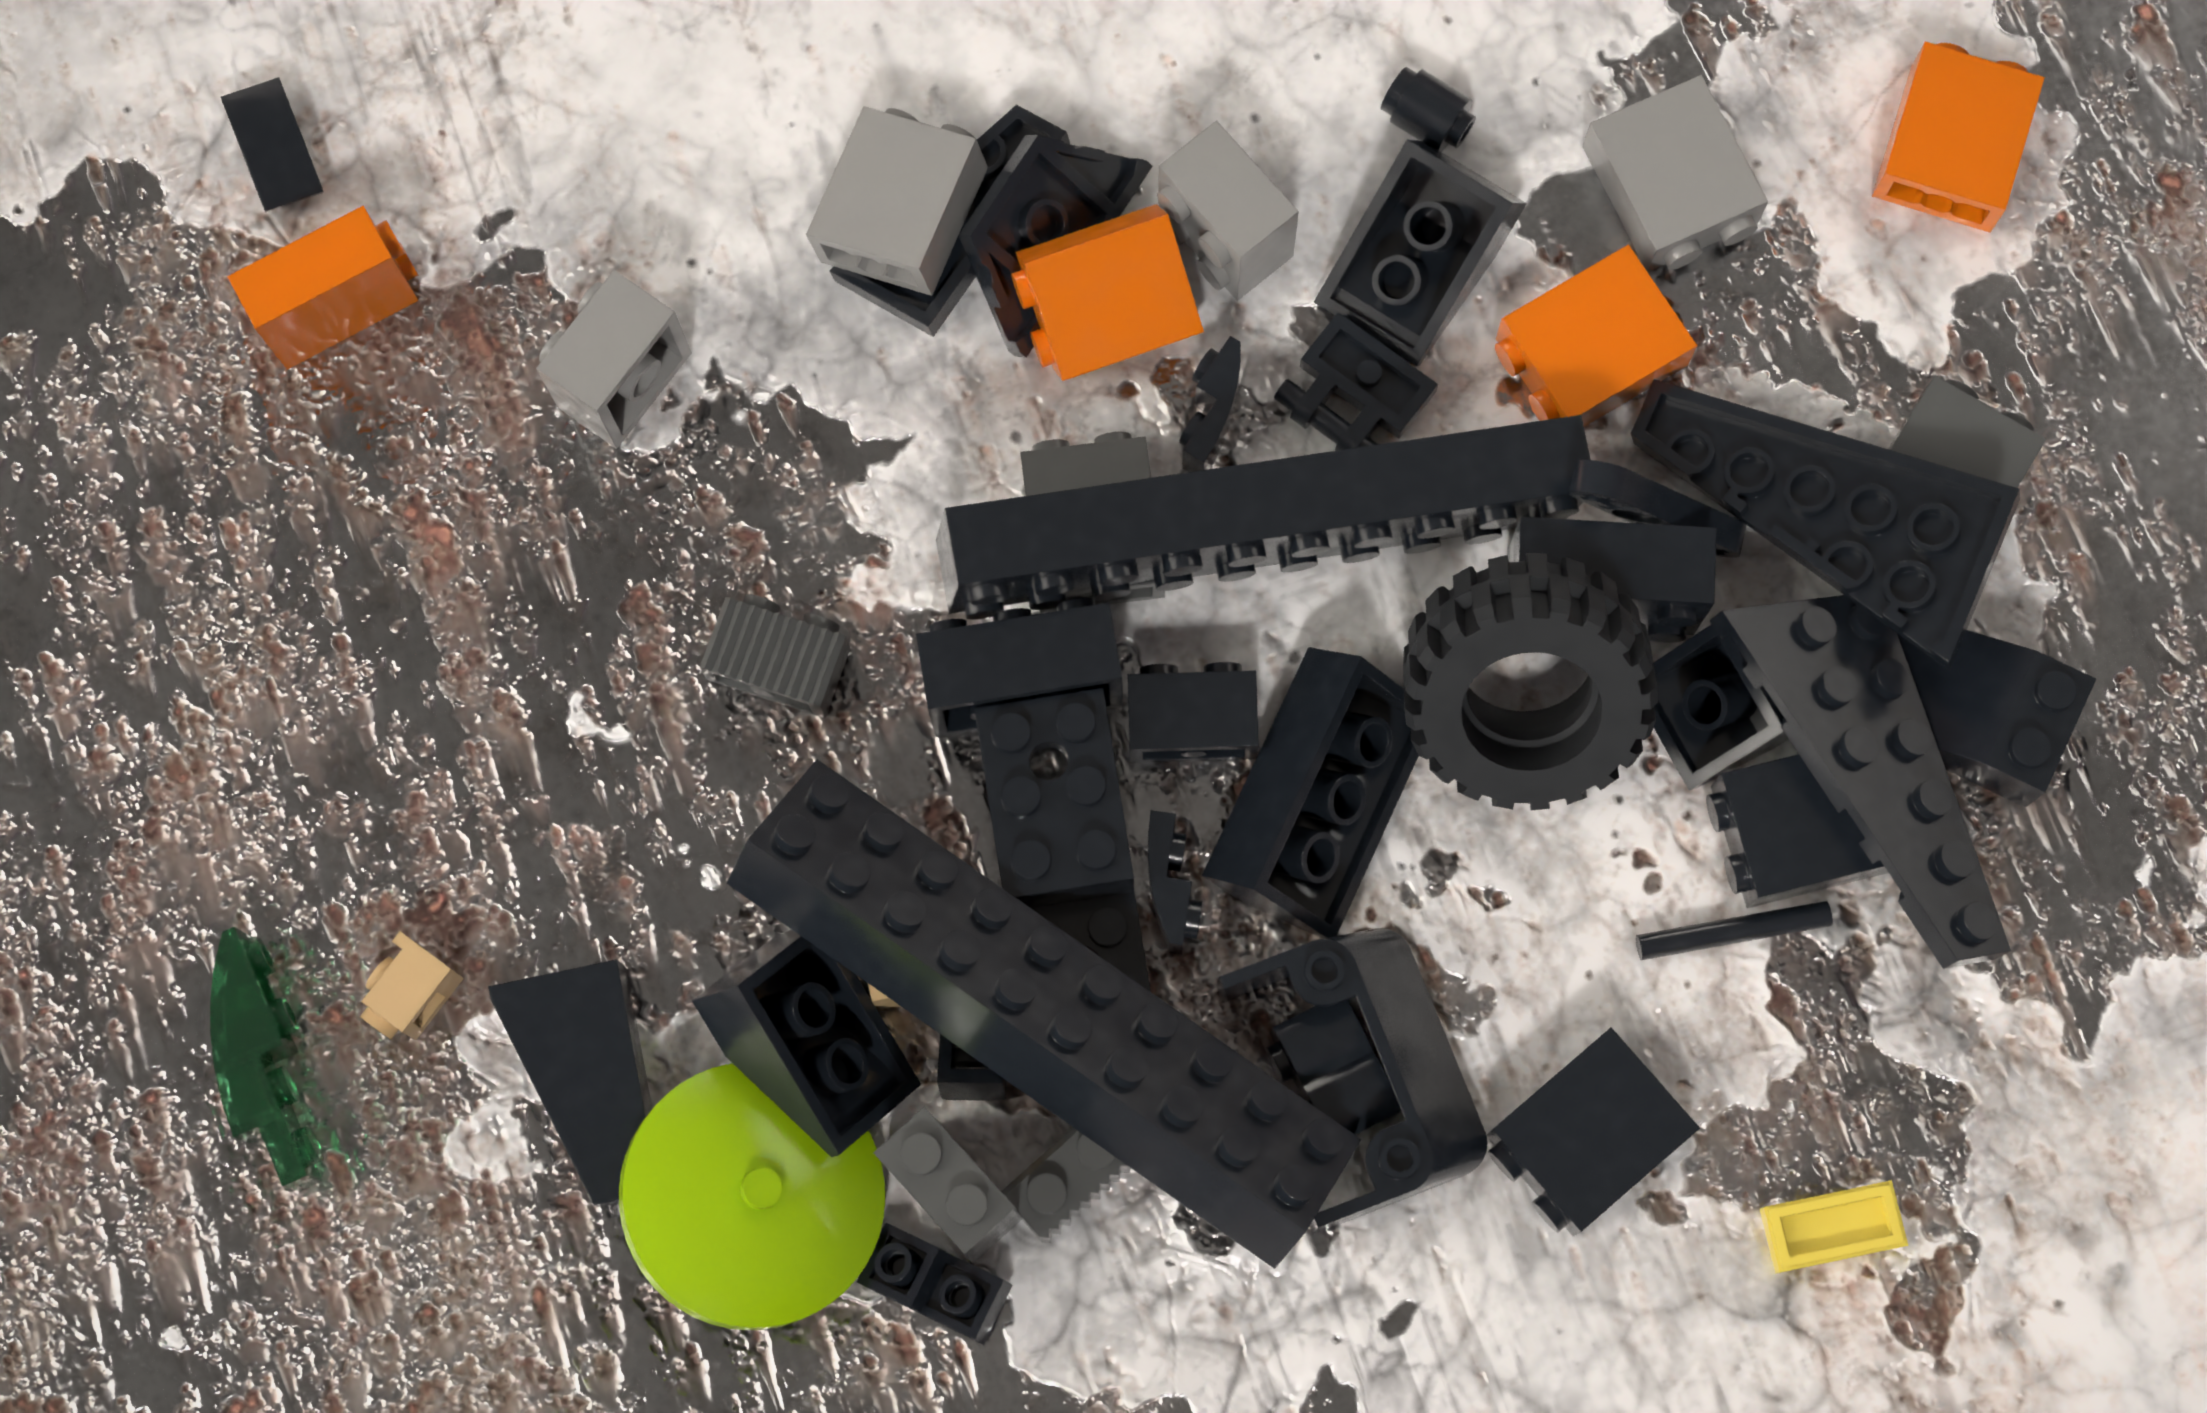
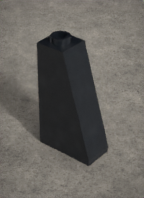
(585, 1063)

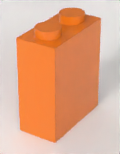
(1958, 136)
(326, 286)
(1107, 293)
(1594, 340)

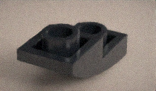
(272, 144)
(1217, 395)
(1174, 910)
(935, 1283)

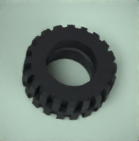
(1542, 751)

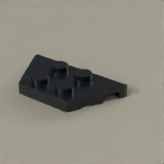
(1035, 199)

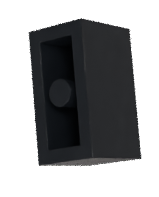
(1192, 714)

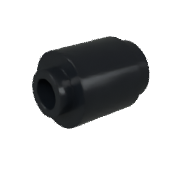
(1428, 109)

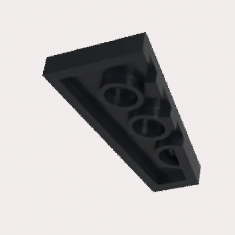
(930, 311)

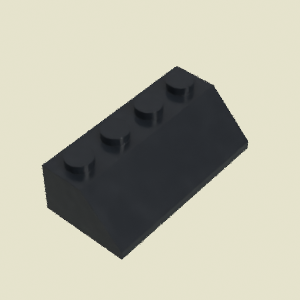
(1318, 794)

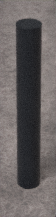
(1734, 930)

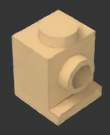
(407, 990)

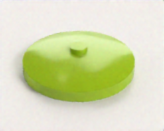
(743, 1208)

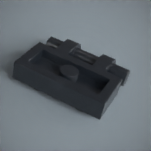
(1364, 375)

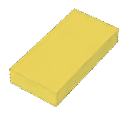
(1833, 1227)

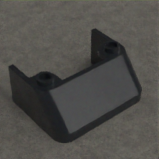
(1441, 1124)

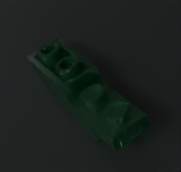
(247, 1038)

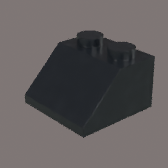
(1710, 709)

